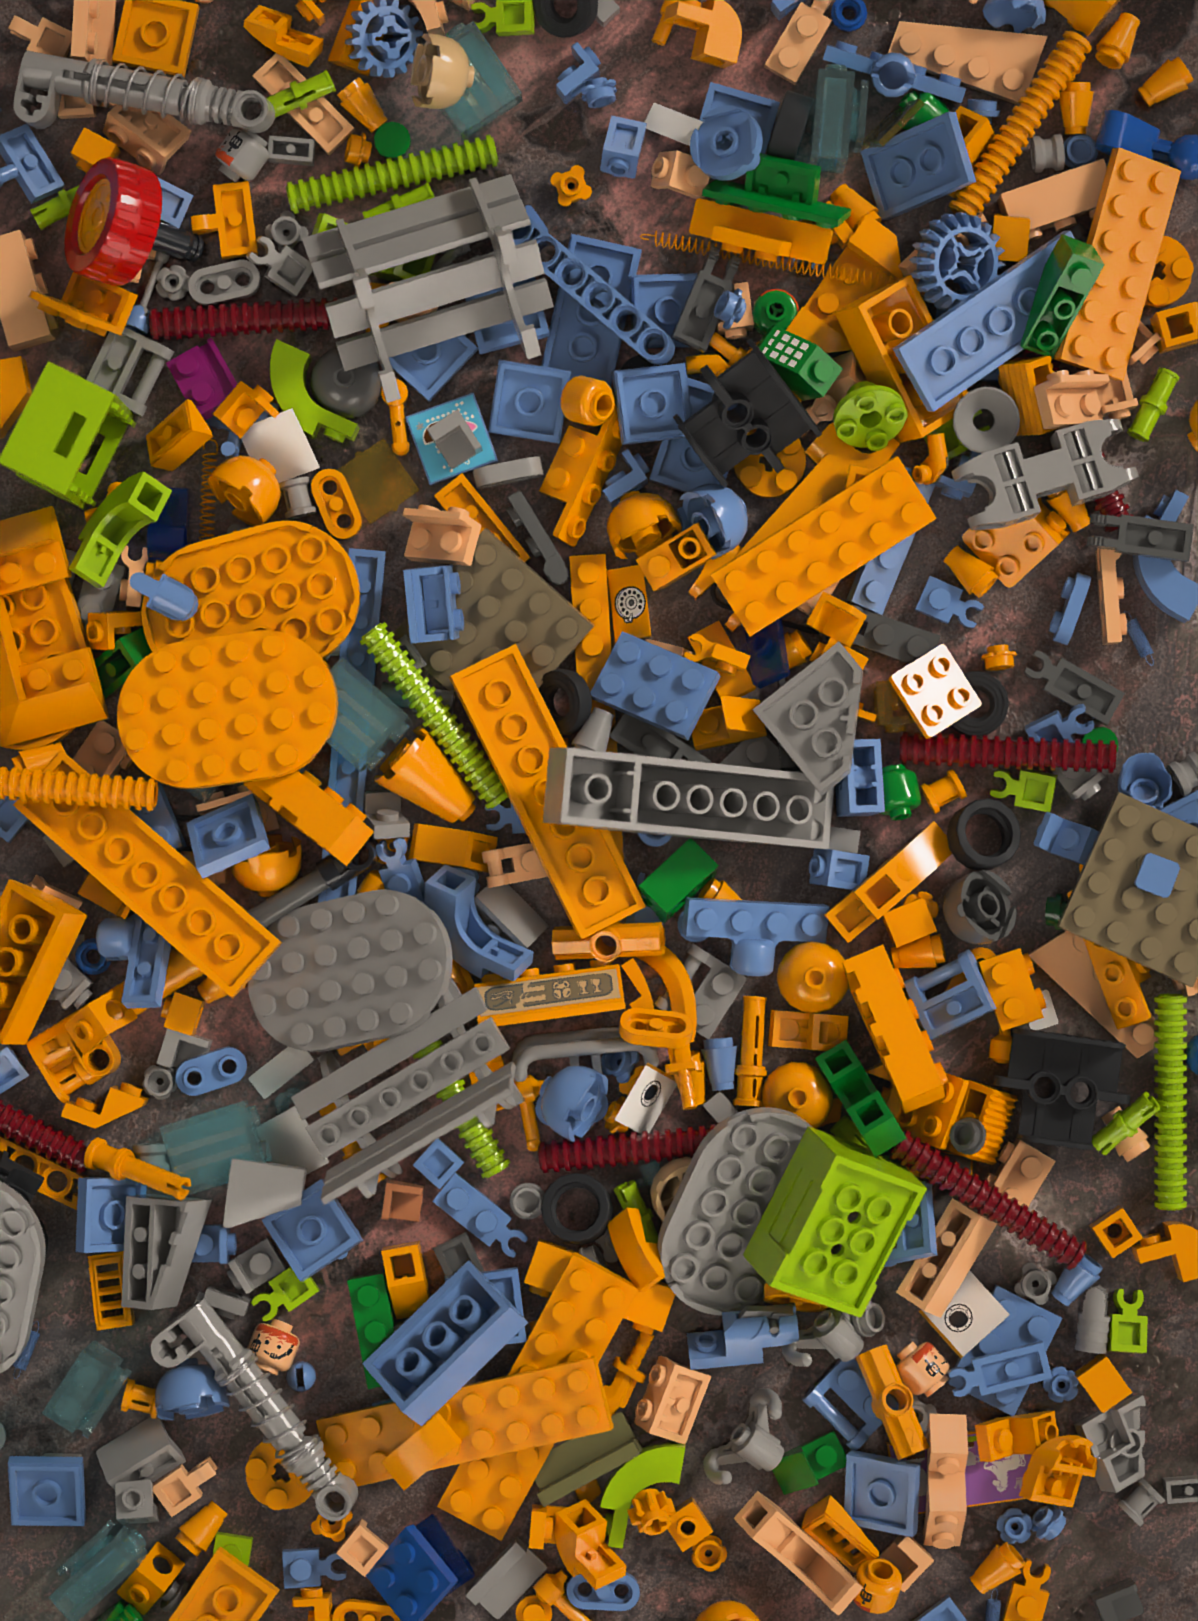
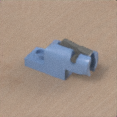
(744, 1336)

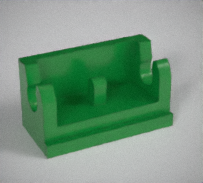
(676, 879)

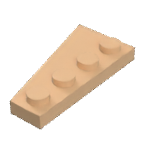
(984, 59)
(1071, 968)

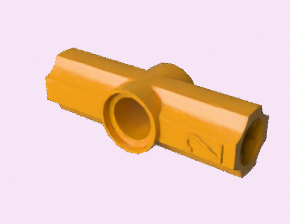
(630, 940)
(884, 1379)

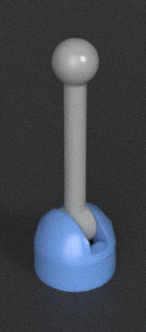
(139, 317)

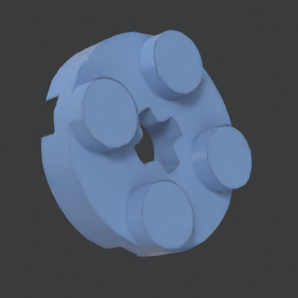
(742, 154)

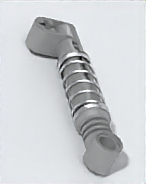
(100, 83)
(259, 1398)

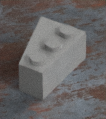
(159, 1248)

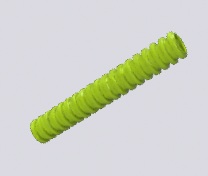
(392, 174)
(434, 714)
(1171, 1102)
(477, 1137)

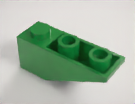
(1060, 294)

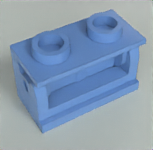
(433, 603)

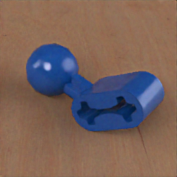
(1139, 137)

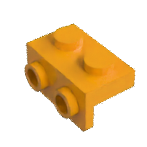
(1012, 989)

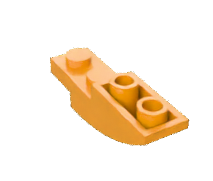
(890, 882)

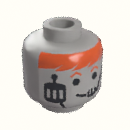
(242, 154)

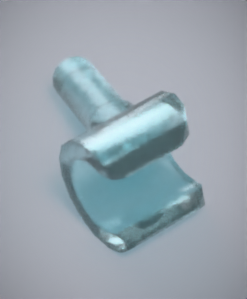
(648, 1173)

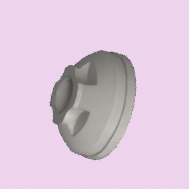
(1005, 419)

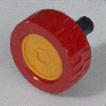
(118, 224)

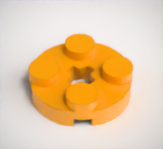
(1177, 272)
(770, 483)
(265, 1487)

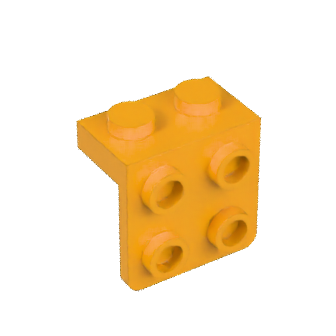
(90, 305)
(1018, 547)

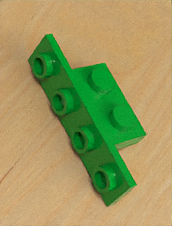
(782, 188)

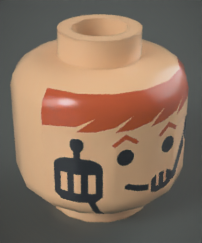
(274, 1346)
(922, 1368)

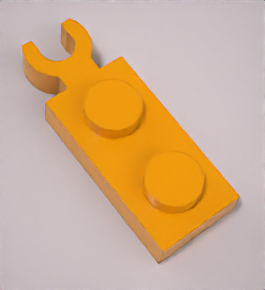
(1027, 1600)

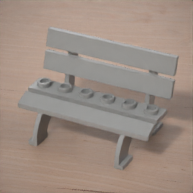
(415, 233)
(405, 1089)

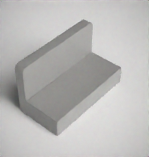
(509, 915)
(140, 1454)
(506, 1578)

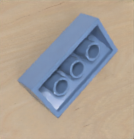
(444, 1343)

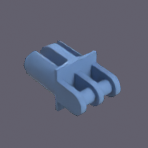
(166, 596)

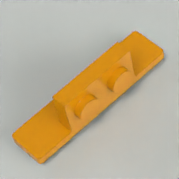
(761, 232)
(579, 475)
(1120, 984)

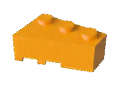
(315, 812)

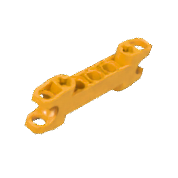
(820, 484)

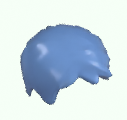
(1018, 13)
(1145, 780)

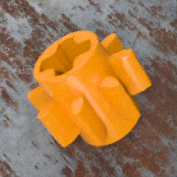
(651, 1511)

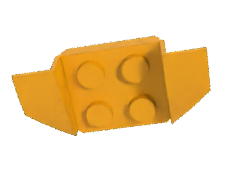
(869, 249)

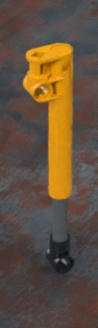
(60, 1056)

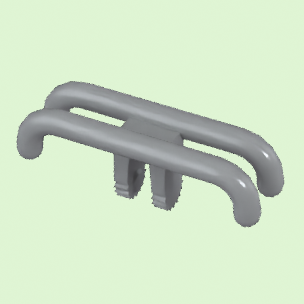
(575, 1044)

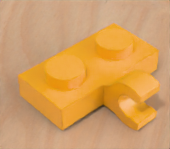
(232, 220)

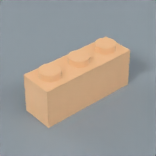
(1056, 199)
(20, 318)
(959, 1241)

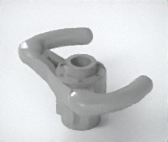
(830, 1331)
(749, 1441)

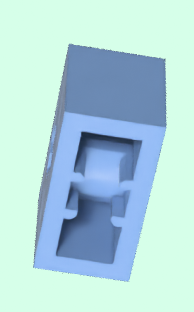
(862, 790)

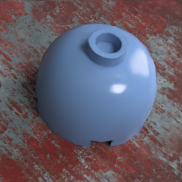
(719, 513)
(571, 1100)
(190, 1392)

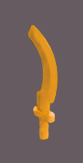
(683, 1001)
(619, 1394)

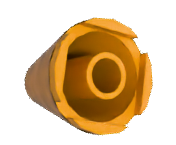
(427, 778)

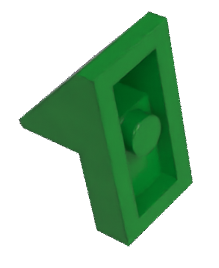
(810, 1462)

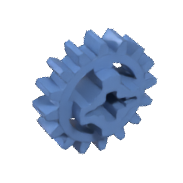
(386, 54)

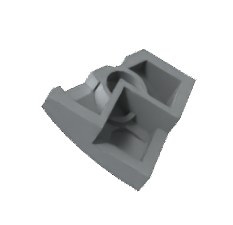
(261, 1190)
(1116, 1443)

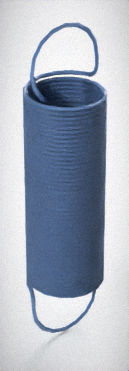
(1139, 638)
(23, 1360)
(993, 1609)

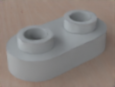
(225, 282)

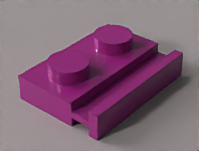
(203, 377)

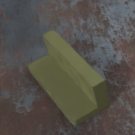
(586, 1459)

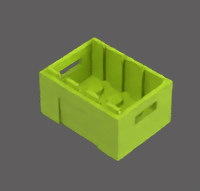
(59, 431)
(810, 1216)

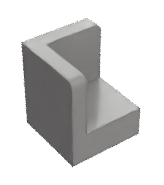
(454, 439)
(180, 1046)

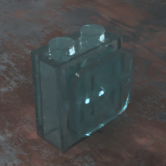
(492, 88)
(836, 116)
(364, 718)
(208, 1141)
(88, 1390)
(97, 1569)

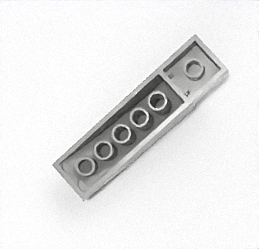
(685, 799)

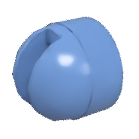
(309, 1376)

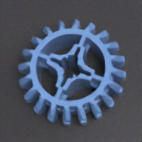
(946, 259)

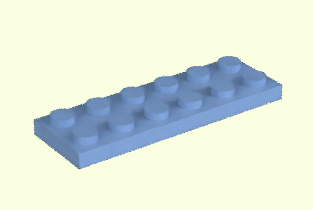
(974, 333)

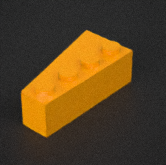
(894, 1029)

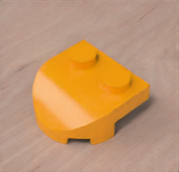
(1057, 1470)

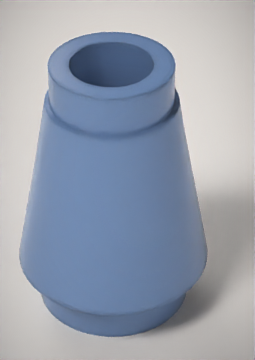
(720, 1062)
(1077, 1280)

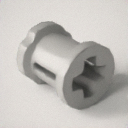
(297, 498)
(1141, 1501)

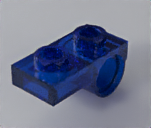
(171, 528)
(442, 1543)

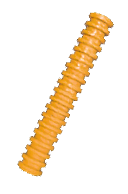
(1022, 123)
(78, 788)

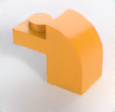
(716, 29)
(1180, 1243)
(582, 1545)

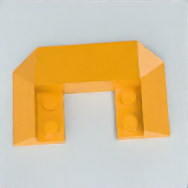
(57, 690)

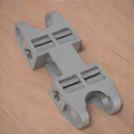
(1072, 466)

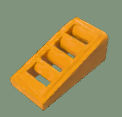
(99, 1306)
(830, 1514)

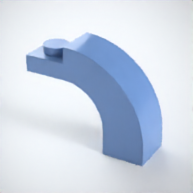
(1159, 578)
(472, 943)

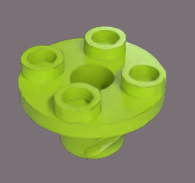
(869, 416)

